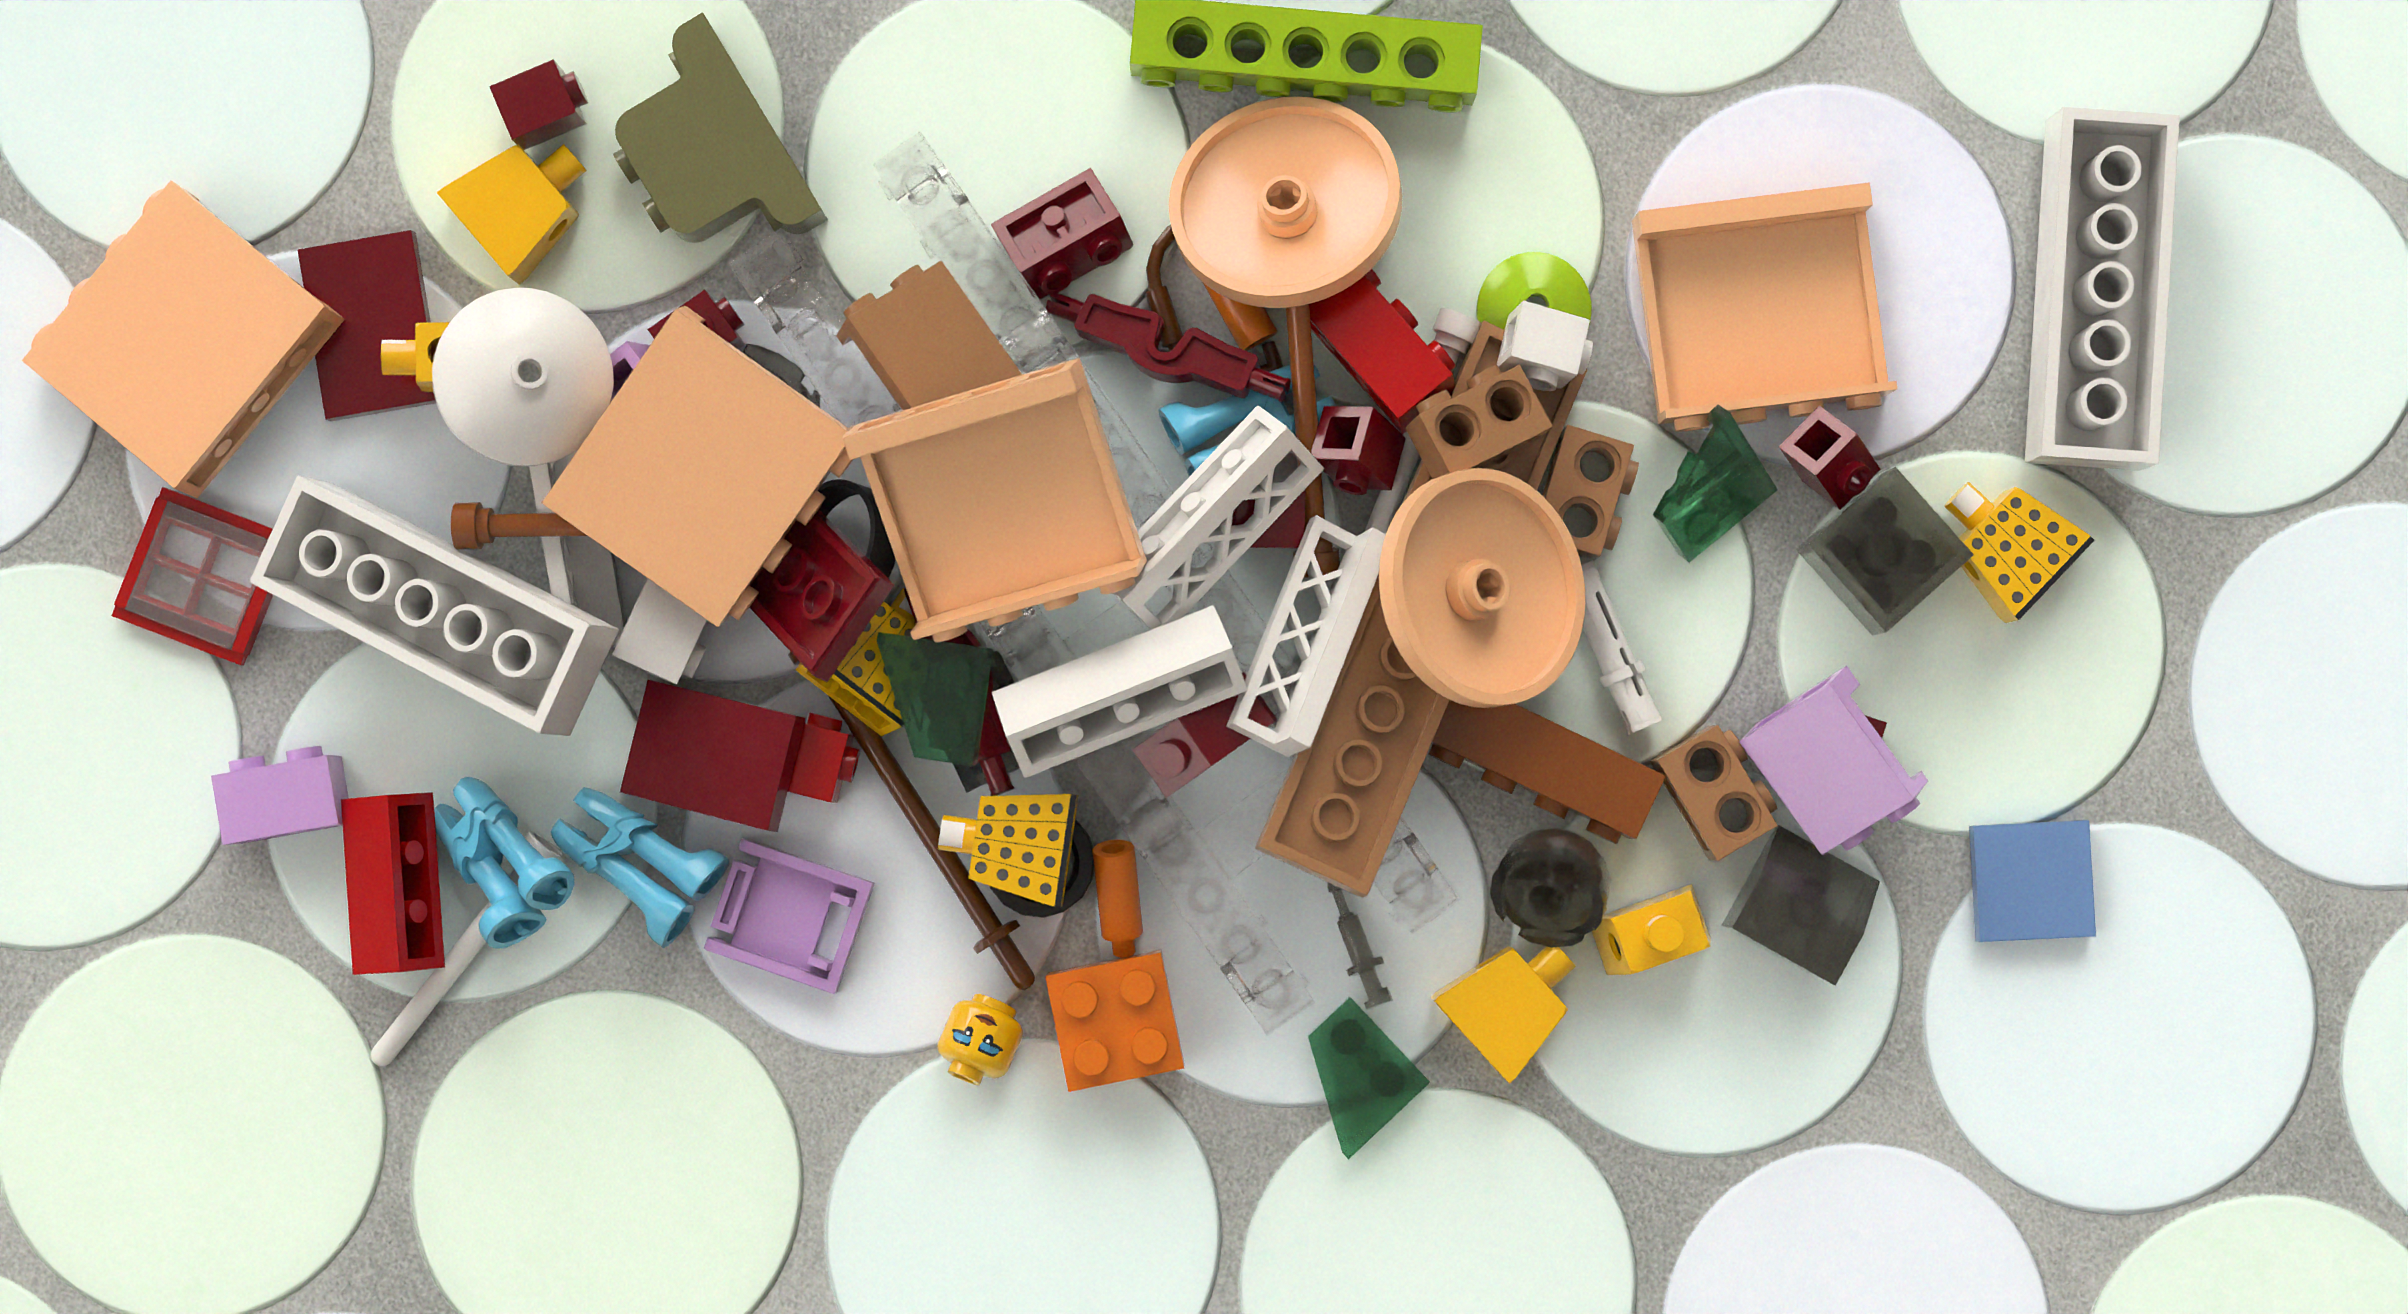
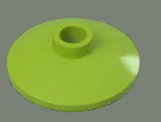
(1530, 276)

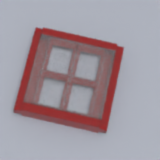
(195, 577)

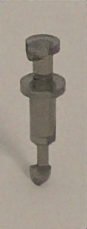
(1359, 952)

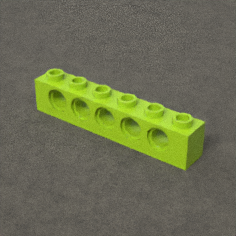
(1449, 45)

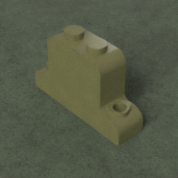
(710, 148)

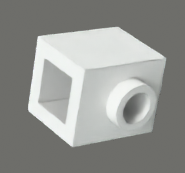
(1546, 345)

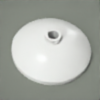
(490, 403)

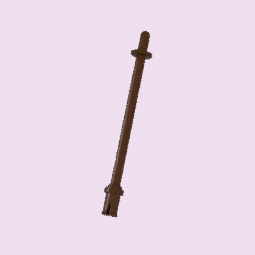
(993, 931)

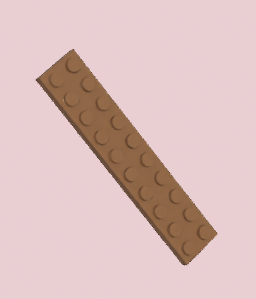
(1381, 717)

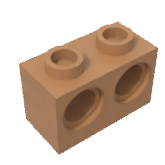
(1482, 433)
(1570, 488)
(1702, 801)

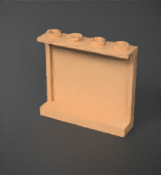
(1761, 306)
(181, 340)
(701, 469)
(1000, 500)

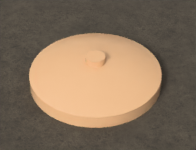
(1285, 202)
(1482, 588)

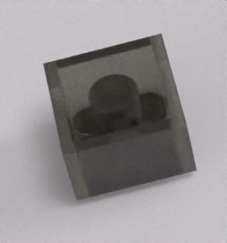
(1884, 552)

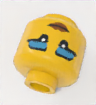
(980, 1039)

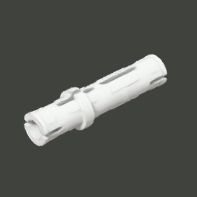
(1615, 657)

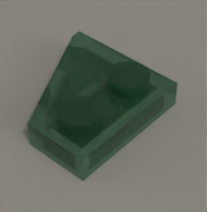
(1713, 488)
(939, 694)
(1361, 1074)

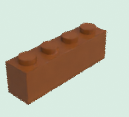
(1552, 763)

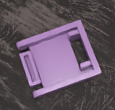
(781, 914)

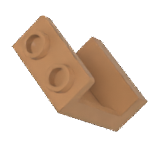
(926, 338)

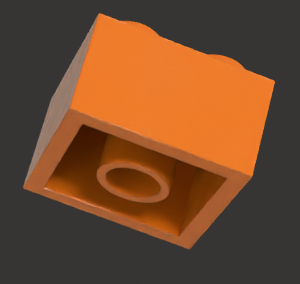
(1115, 1020)

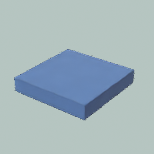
(2032, 881)

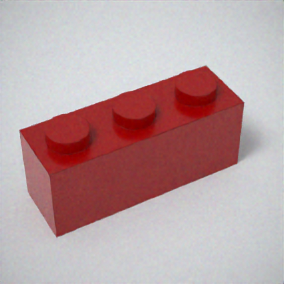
(1382, 349)
(392, 883)

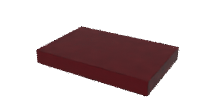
(381, 296)
(820, 595)
(712, 755)

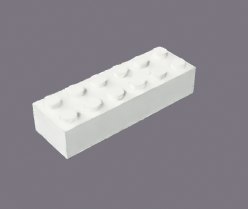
(2102, 289)
(434, 606)

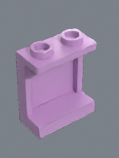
(1832, 765)

